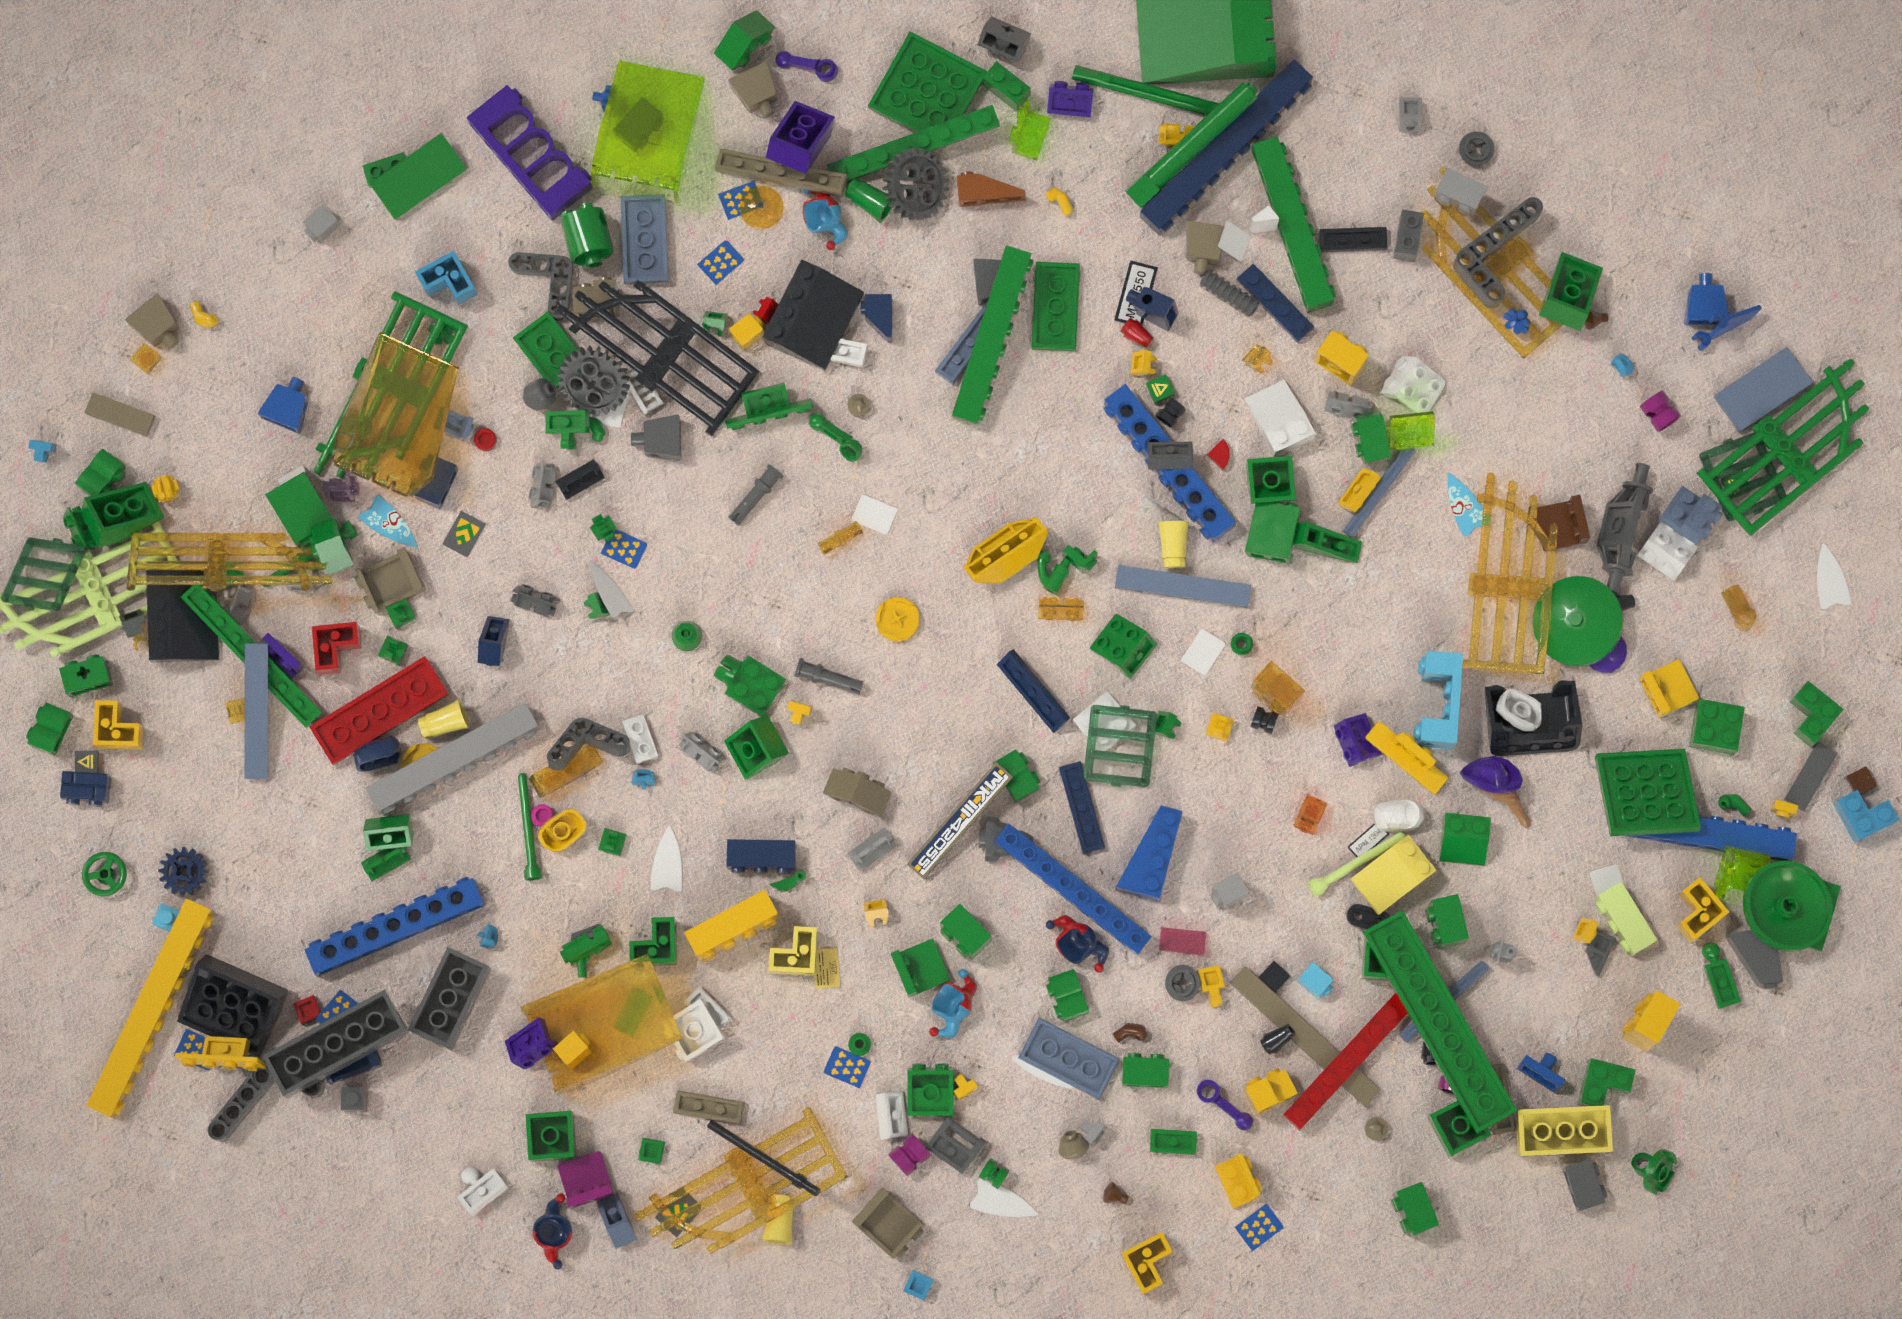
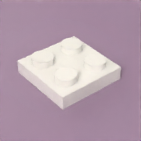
(1105, 721)

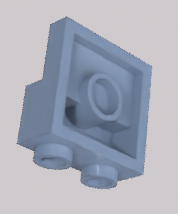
(1691, 514)

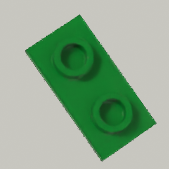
(74, 522)
(384, 862)

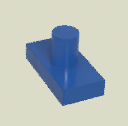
(1542, 1072)

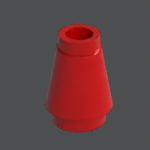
(1136, 332)

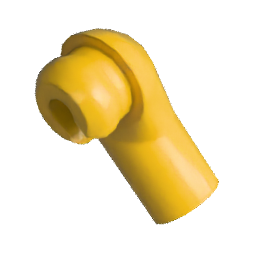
(202, 318)

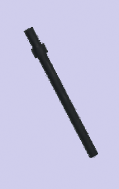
(798, 1179)

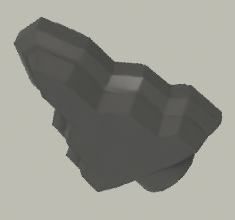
(987, 836)

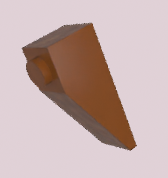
(983, 190)

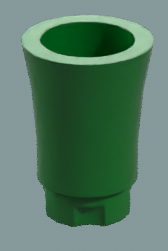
(869, 199)

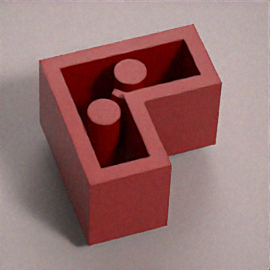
(329, 641)

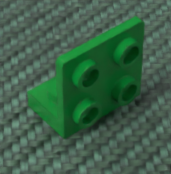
(1124, 645)
(920, 967)

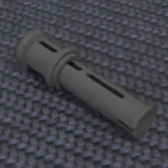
(762, 486)
(819, 674)

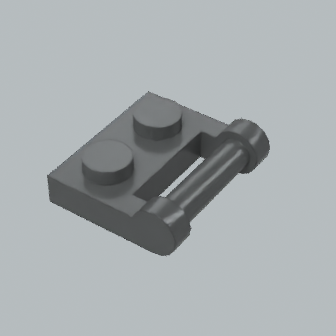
(950, 1150)

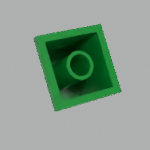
(298, 508)

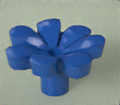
(602, 97)
(1517, 320)

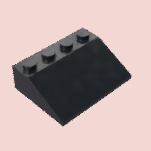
(812, 315)
(174, 627)
(231, 1003)

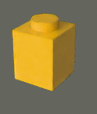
(747, 331)
(573, 1049)

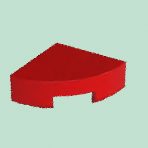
(1220, 454)

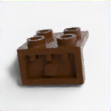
(1569, 519)

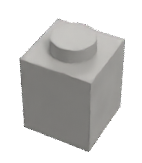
(320, 224)

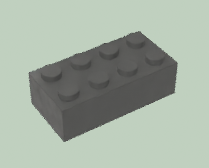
(449, 999)

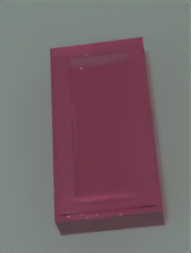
(1182, 941)

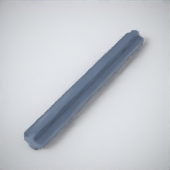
(1378, 492)
(1456, 990)

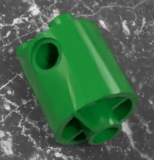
(587, 235)

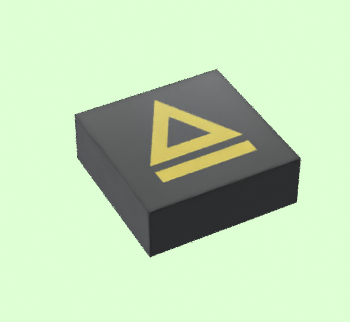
(87, 761)

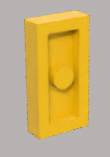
(1359, 490)

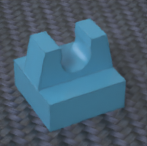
(41, 449)

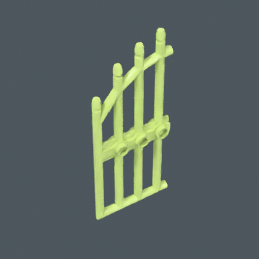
(97, 593)

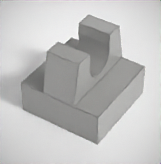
(1094, 1132)

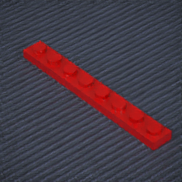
(1346, 1062)

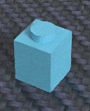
(1316, 981)

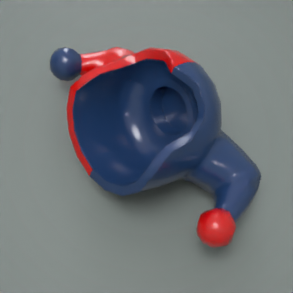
(1078, 942)
(552, 1231)

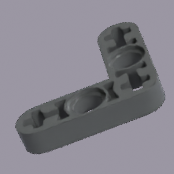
(550, 271)
(585, 736)

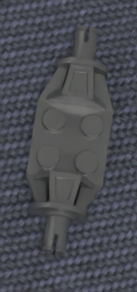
(1620, 526)

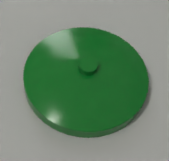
(1582, 622)
(1787, 906)

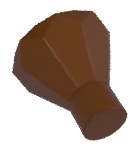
(1594, 319)
(1113, 1194)

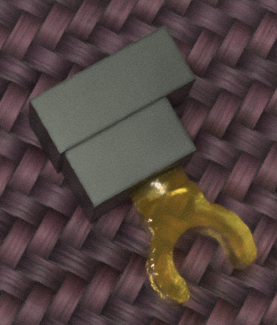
(132, 626)

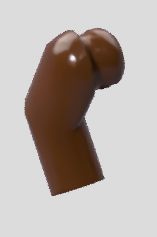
(1130, 1029)

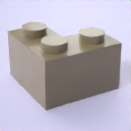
(596, 295)
(857, 791)

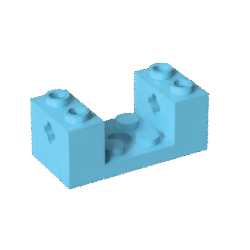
(1444, 668)

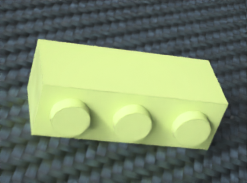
(1625, 919)

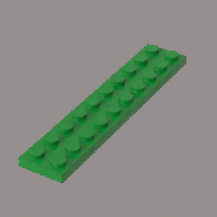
(1439, 1021)

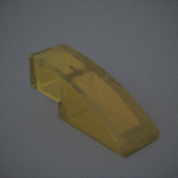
(548, 780)

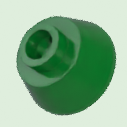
(686, 642)

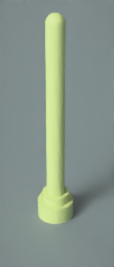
(1319, 885)

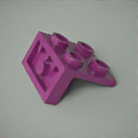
(585, 1179)

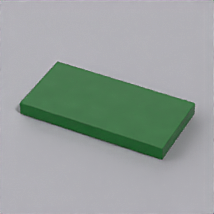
(417, 176)
(1055, 306)

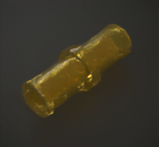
(840, 538)

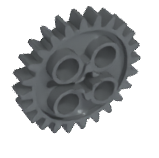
(918, 163)
(605, 368)

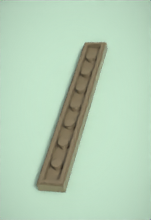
(1305, 1035)

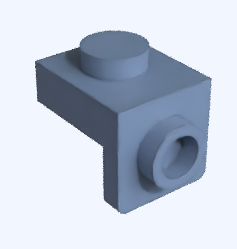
(458, 425)

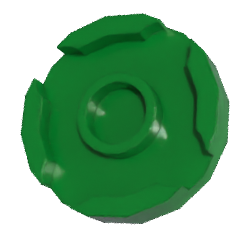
(1658, 1172)

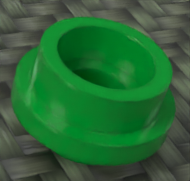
(1241, 637)
(859, 1051)

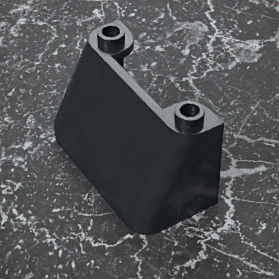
(1558, 730)

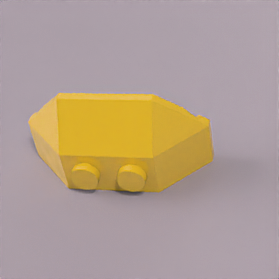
(1006, 551)

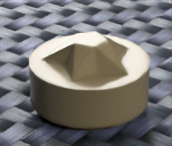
(858, 405)
(1376, 1128)

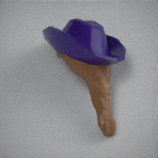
(1498, 780)

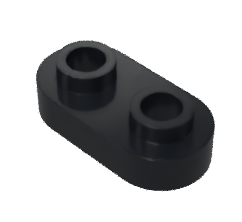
(1368, 916)

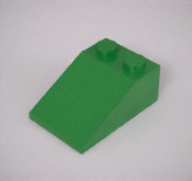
(1571, 291)
(119, 513)

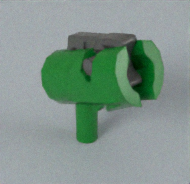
(583, 945)

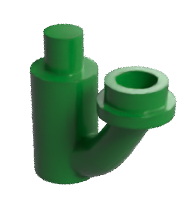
(1058, 575)

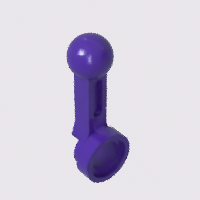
(785, 60)
(1242, 1120)

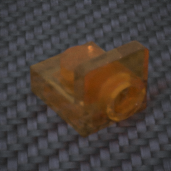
(1310, 814)

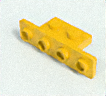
(1409, 756)
(222, 1052)

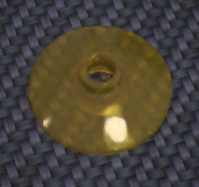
(765, 217)

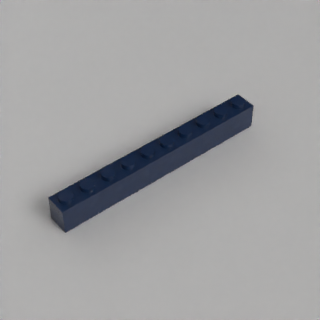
(1226, 147)

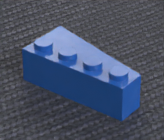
(1150, 862)

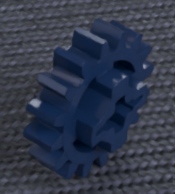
(176, 876)

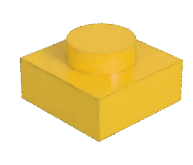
(1784, 809)
(1586, 930)

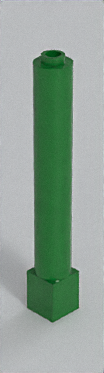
(1191, 144)

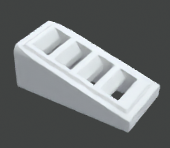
(634, 393)

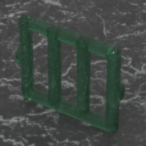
(1729, 445)
(62, 588)
(1094, 732)

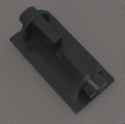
(580, 479)

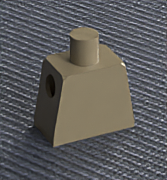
(755, 89)
(1202, 245)
(154, 322)

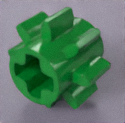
(603, 528)

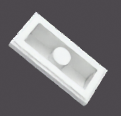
(1264, 221)
(891, 1115)

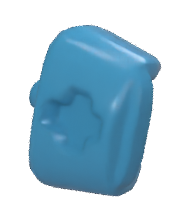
(1623, 365)
(643, 777)
(489, 937)

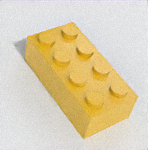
(732, 925)
(1650, 1021)

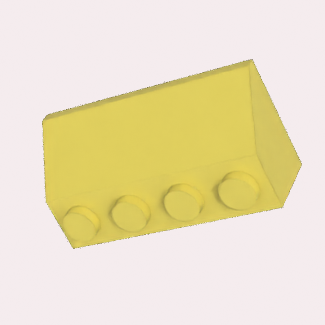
(1564, 1130)

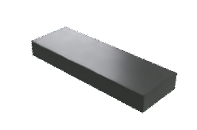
(1810, 776)

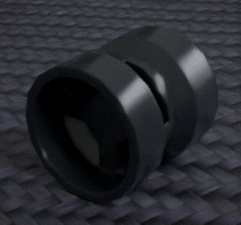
(1171, 411)
(1264, 719)

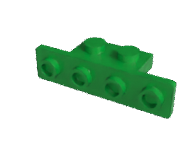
(766, 404)

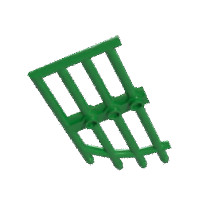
(422, 310)
(1787, 452)

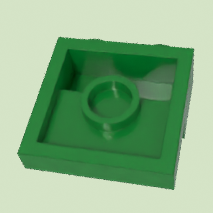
(930, 1090)

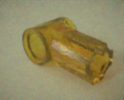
(1738, 606)

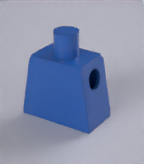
(1705, 301)
(286, 406)

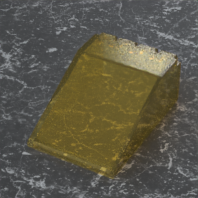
(396, 417)
(617, 1012)

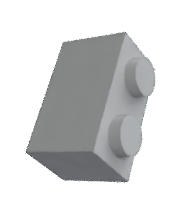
(1460, 192)
(1229, 892)

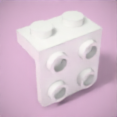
(1413, 384)
(1668, 551)

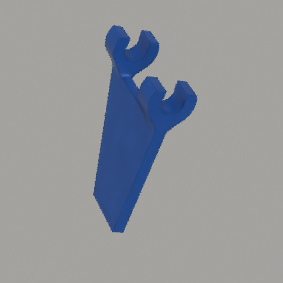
(1726, 324)

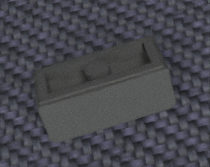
(1170, 455)

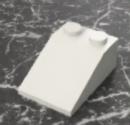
(1280, 418)

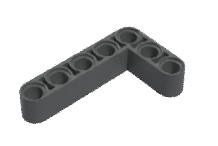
(1492, 245)
(246, 1107)

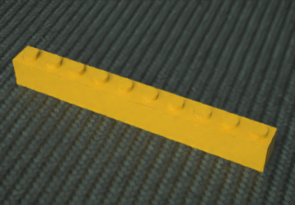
(150, 1009)

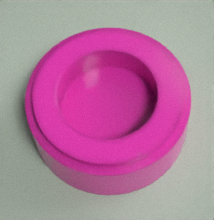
(541, 814)

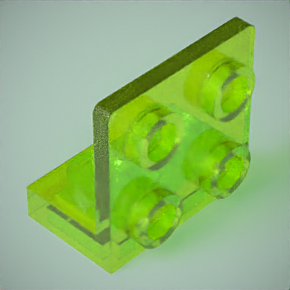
(1030, 132)
(1411, 430)
(1737, 868)

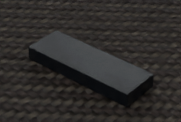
(1353, 239)

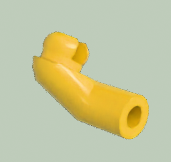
(1061, 198)

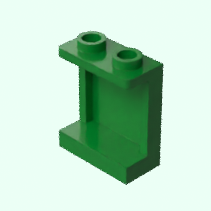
(1273, 531)

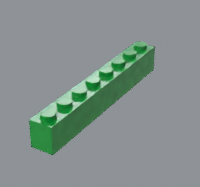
(1292, 224)
(991, 335)

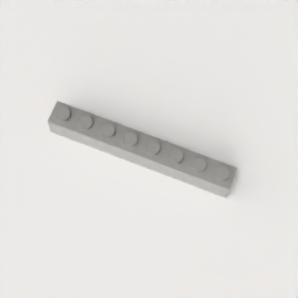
(452, 758)

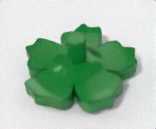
(445, 334)

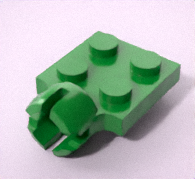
(749, 683)

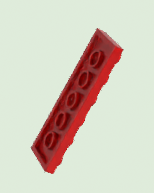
(379, 710)

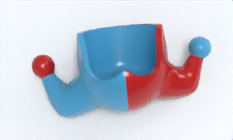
(824, 215)
(953, 1005)

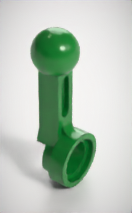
(819, 423)

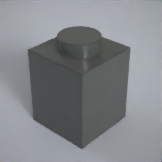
(354, 1099)

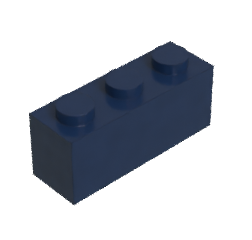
(761, 855)

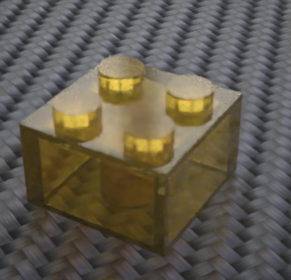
(1277, 689)

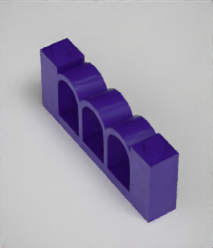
(494, 113)

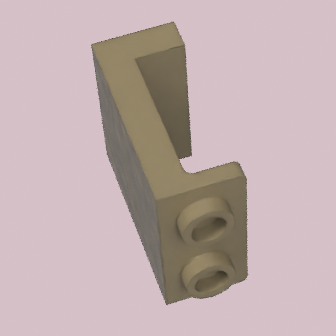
(389, 581)
(888, 1224)

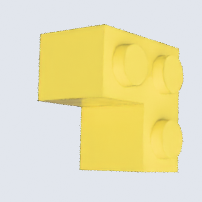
(800, 959)

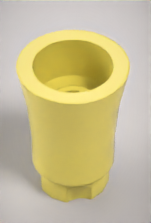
(1173, 543)
(444, 721)
(780, 1229)

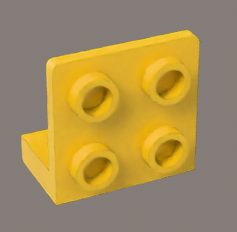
(1668, 688)
(1238, 1180)

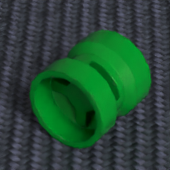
(990, 1169)

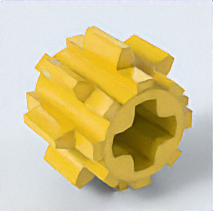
(165, 488)

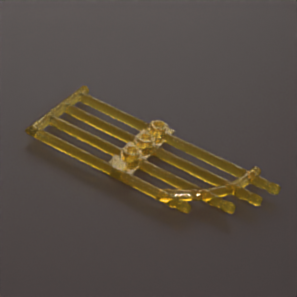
(1500, 266)
(217, 562)
(1513, 587)
(751, 1185)

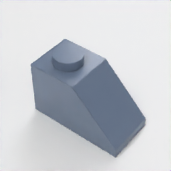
(616, 1221)

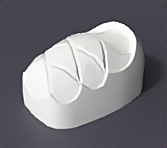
(1520, 710)
(1398, 816)

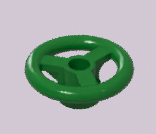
(110, 880)

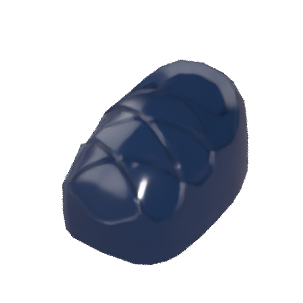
(377, 754)

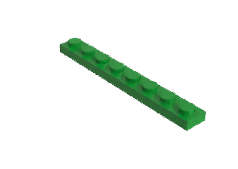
(928, 139)
(235, 637)

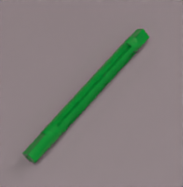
(1143, 90)

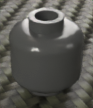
(539, 394)

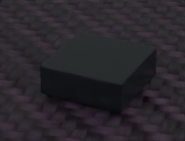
(1274, 976)

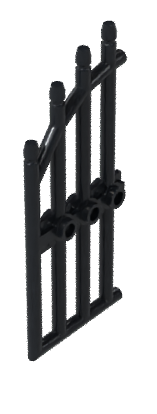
(667, 352)

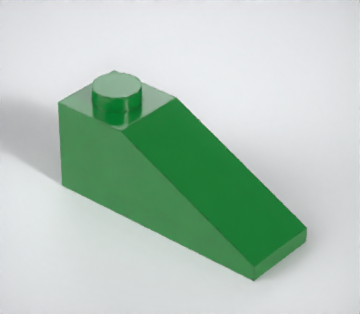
(1326, 542)

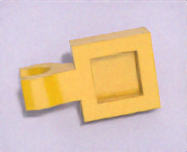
(1211, 982)

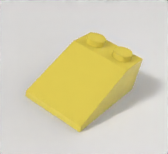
(1393, 875)

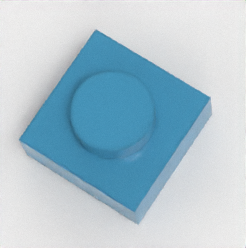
(918, 1285)

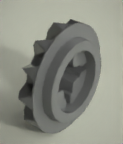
(1476, 138)
(1175, 975)

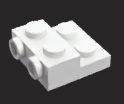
(697, 1030)

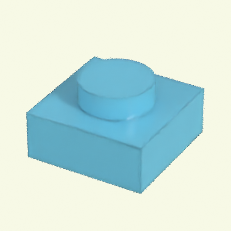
(165, 917)

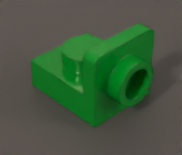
(1077, 558)

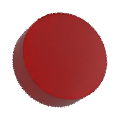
(485, 439)

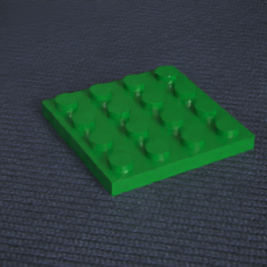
(926, 85)
(1647, 792)

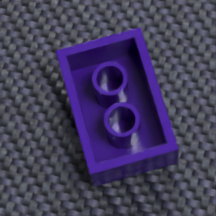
(800, 137)

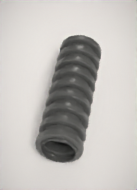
(1229, 293)

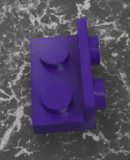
(1070, 99)
(282, 656)
(1351, 735)
(530, 1044)

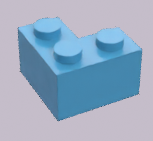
(447, 273)
(1861, 821)

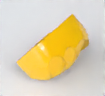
(562, 830)

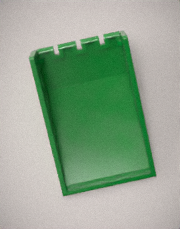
(1205, 40)

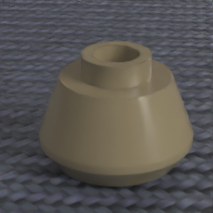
(1072, 1145)

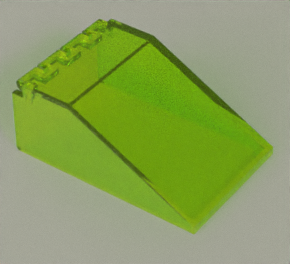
(648, 126)

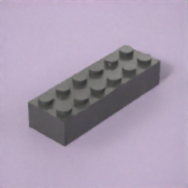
(335, 1044)

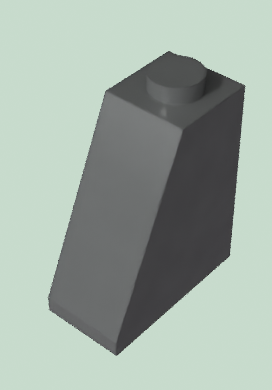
(1757, 958)

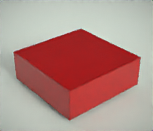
(307, 1009)

